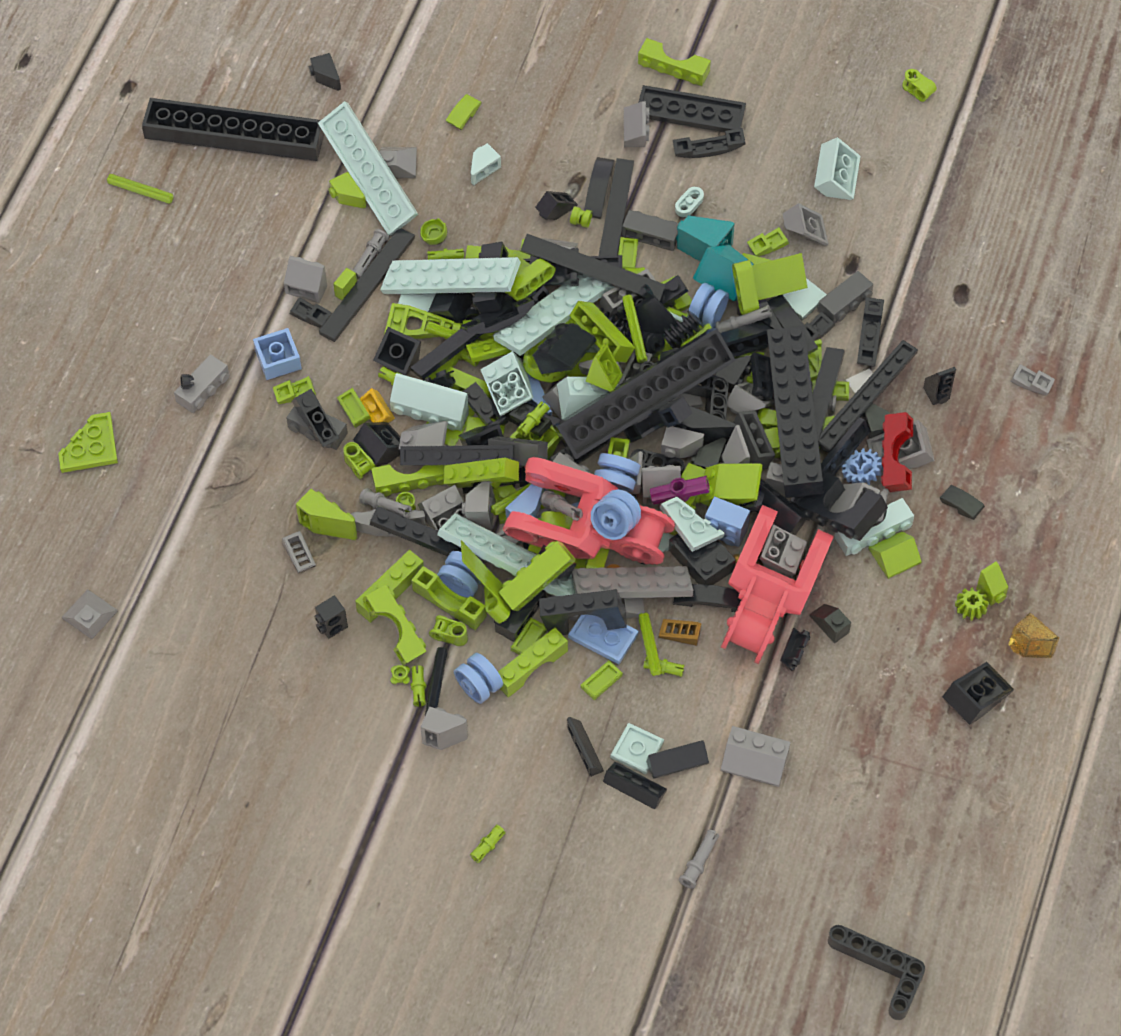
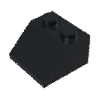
(379, 442)

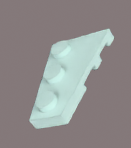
(689, 525)

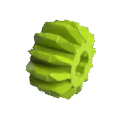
(976, 598)

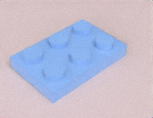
(593, 634)

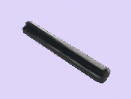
(437, 677)

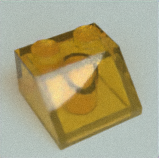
(1033, 638)

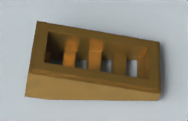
(683, 638)

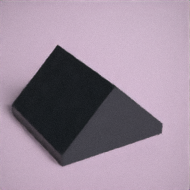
(451, 305)
(398, 351)

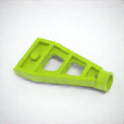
(399, 316)

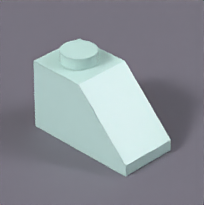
(484, 163)

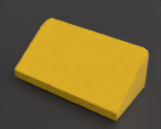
(376, 406)

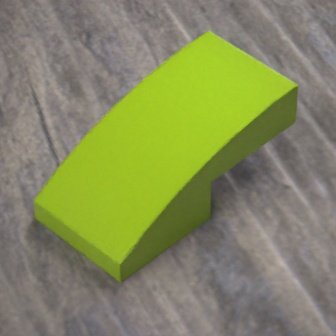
(463, 111)
(769, 243)
(288, 391)

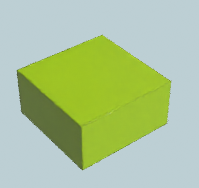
(344, 283)

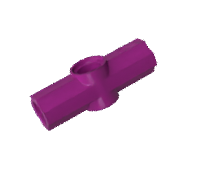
(680, 488)

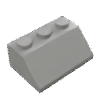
(755, 756)

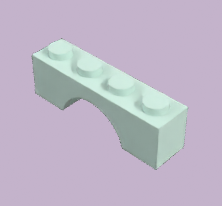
(897, 518)

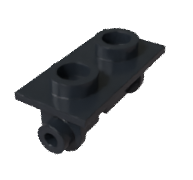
(443, 379)
(793, 650)

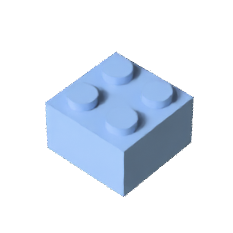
(277, 354)
(730, 519)

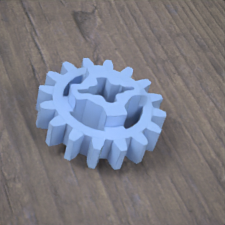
(862, 467)

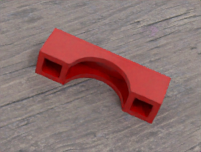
(897, 430)

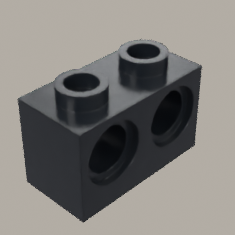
(330, 617)

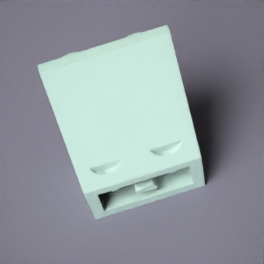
(507, 382)

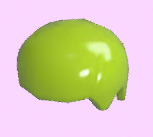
(434, 231)

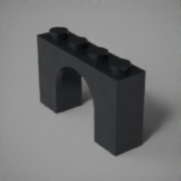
(852, 522)
(603, 604)

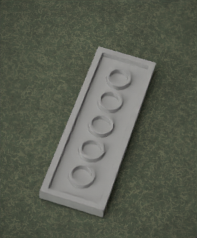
(635, 582)

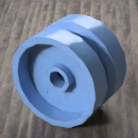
(709, 305)
(618, 471)
(615, 514)
(458, 576)
(478, 678)

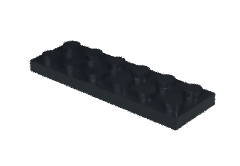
(692, 109)

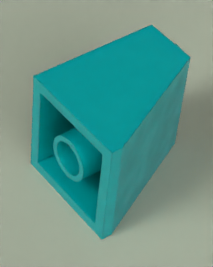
(699, 233)
(716, 268)

